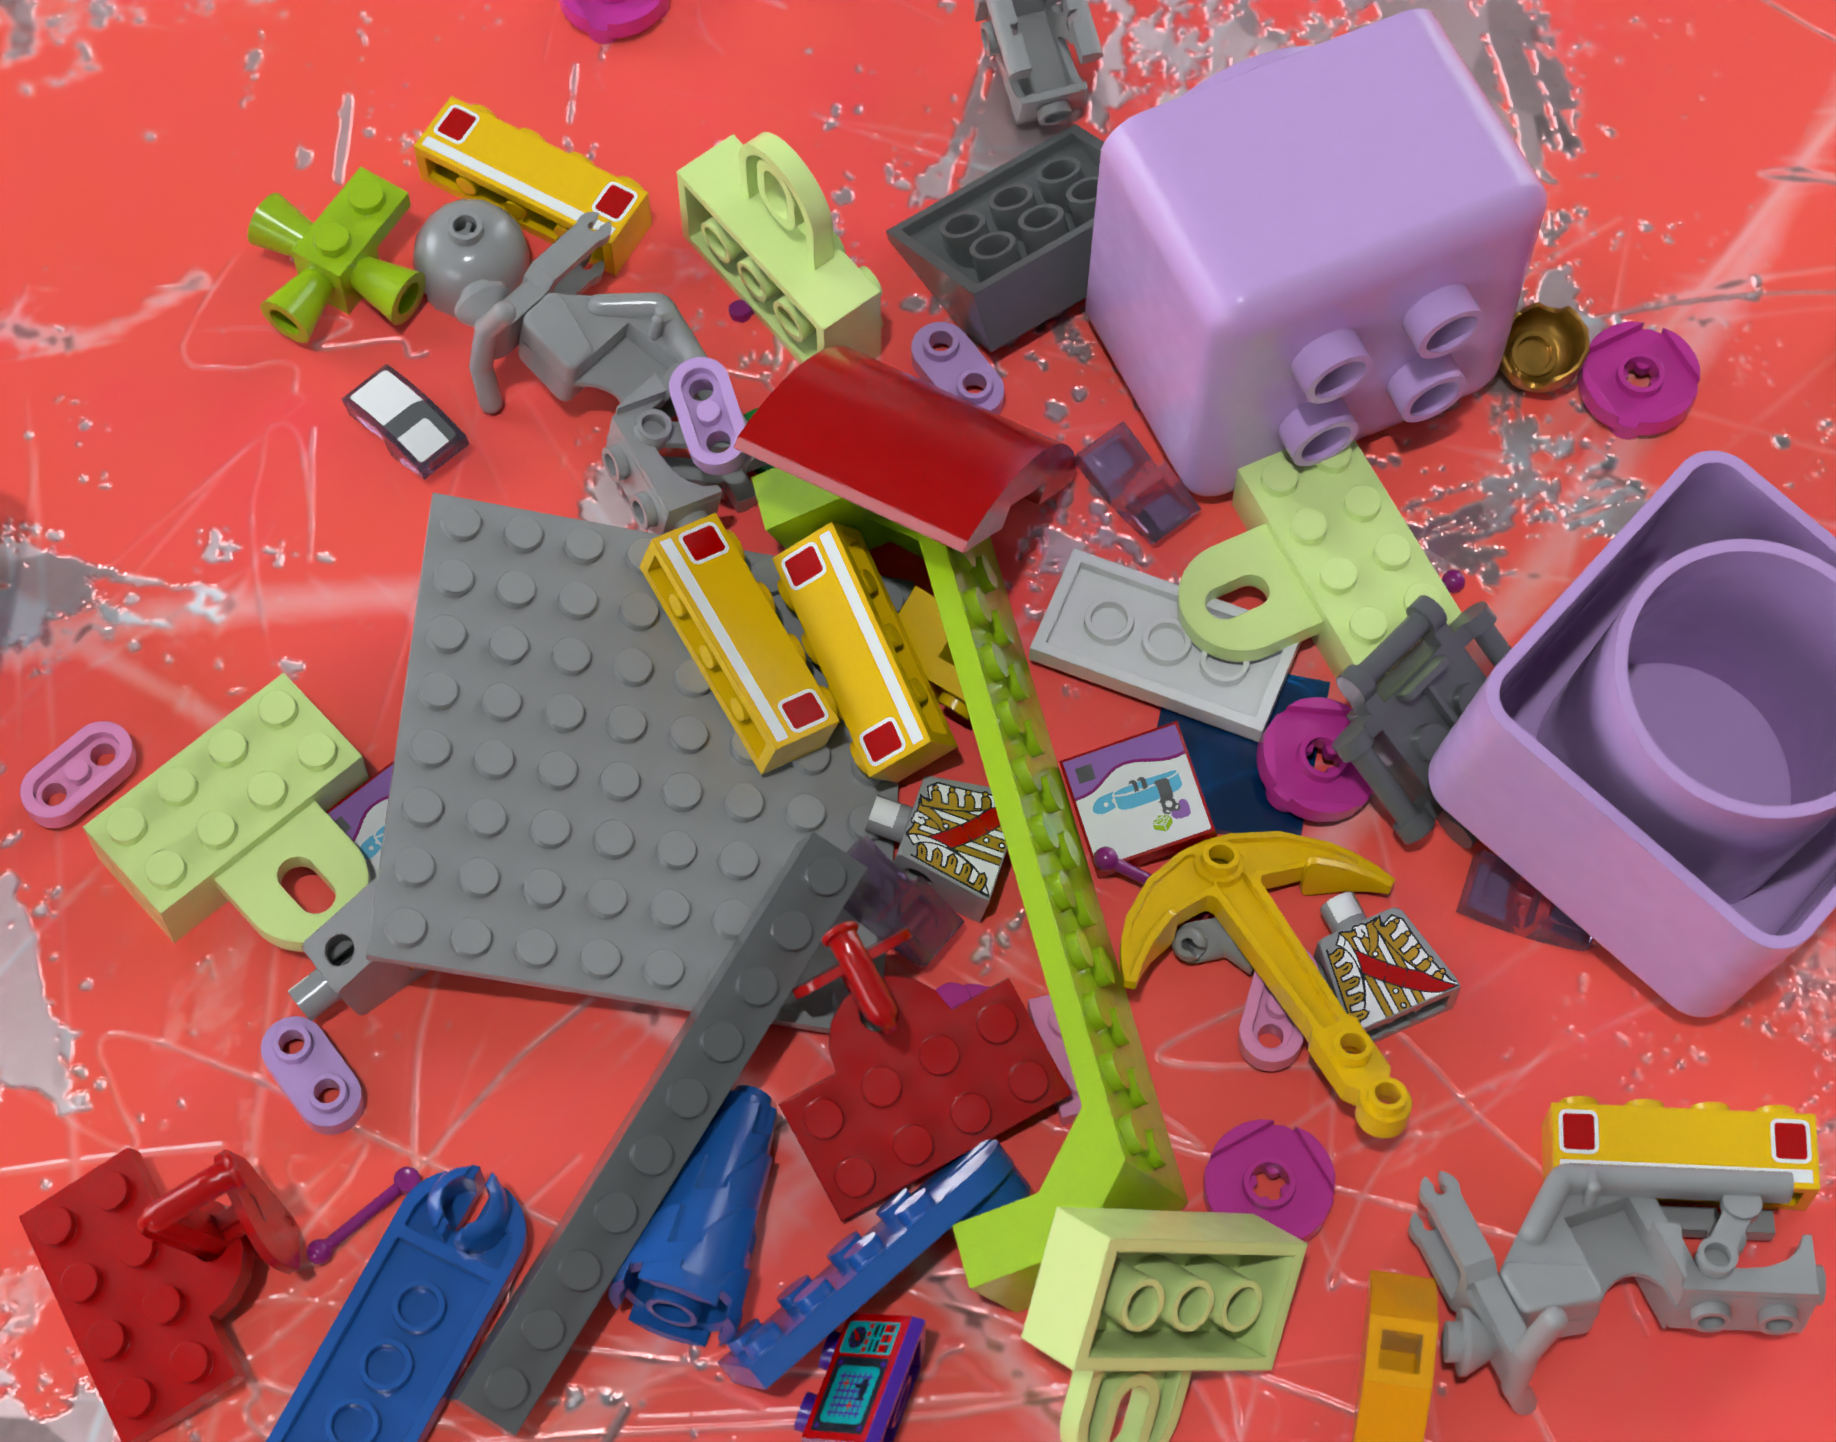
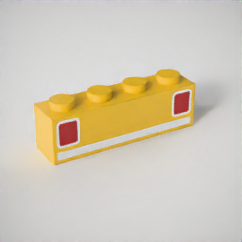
(535, 182)
(739, 642)
(863, 653)
(1690, 1137)

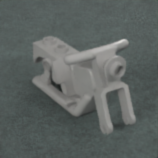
(1035, 55)
(611, 344)
(1591, 1232)

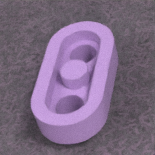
(957, 366)
(707, 420)
(311, 1071)

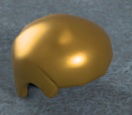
(1545, 348)

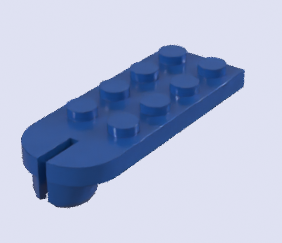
(866, 1263)
(411, 1316)

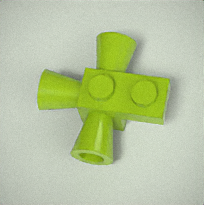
(337, 256)

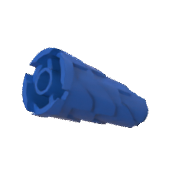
(697, 1247)

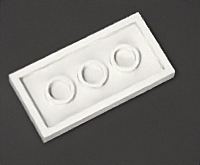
(1128, 637)

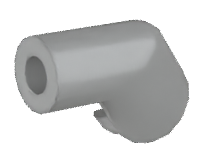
(1207, 941)

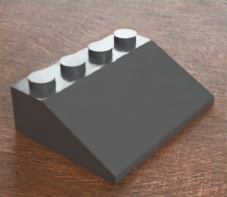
(1010, 241)

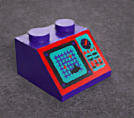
(866, 1380)

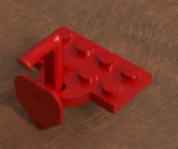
(919, 1086)
(140, 1281)

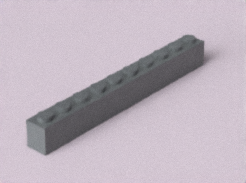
(657, 1136)

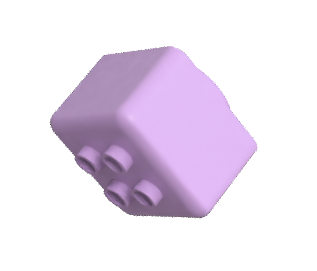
(1310, 248)
(1672, 739)

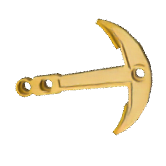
(1231, 881)

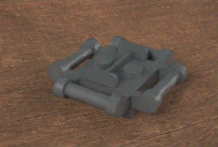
(1414, 708)

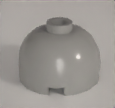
(468, 244)

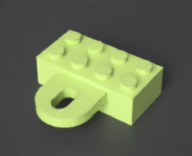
(773, 242)
(1323, 554)
(238, 817)
(1148, 1302)

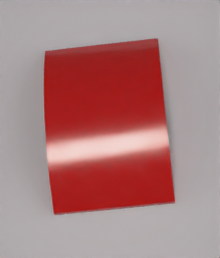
(904, 447)

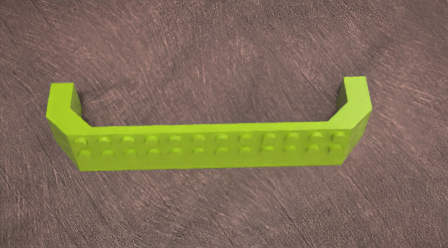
(1119, 1141)

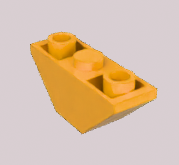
(1396, 1358)

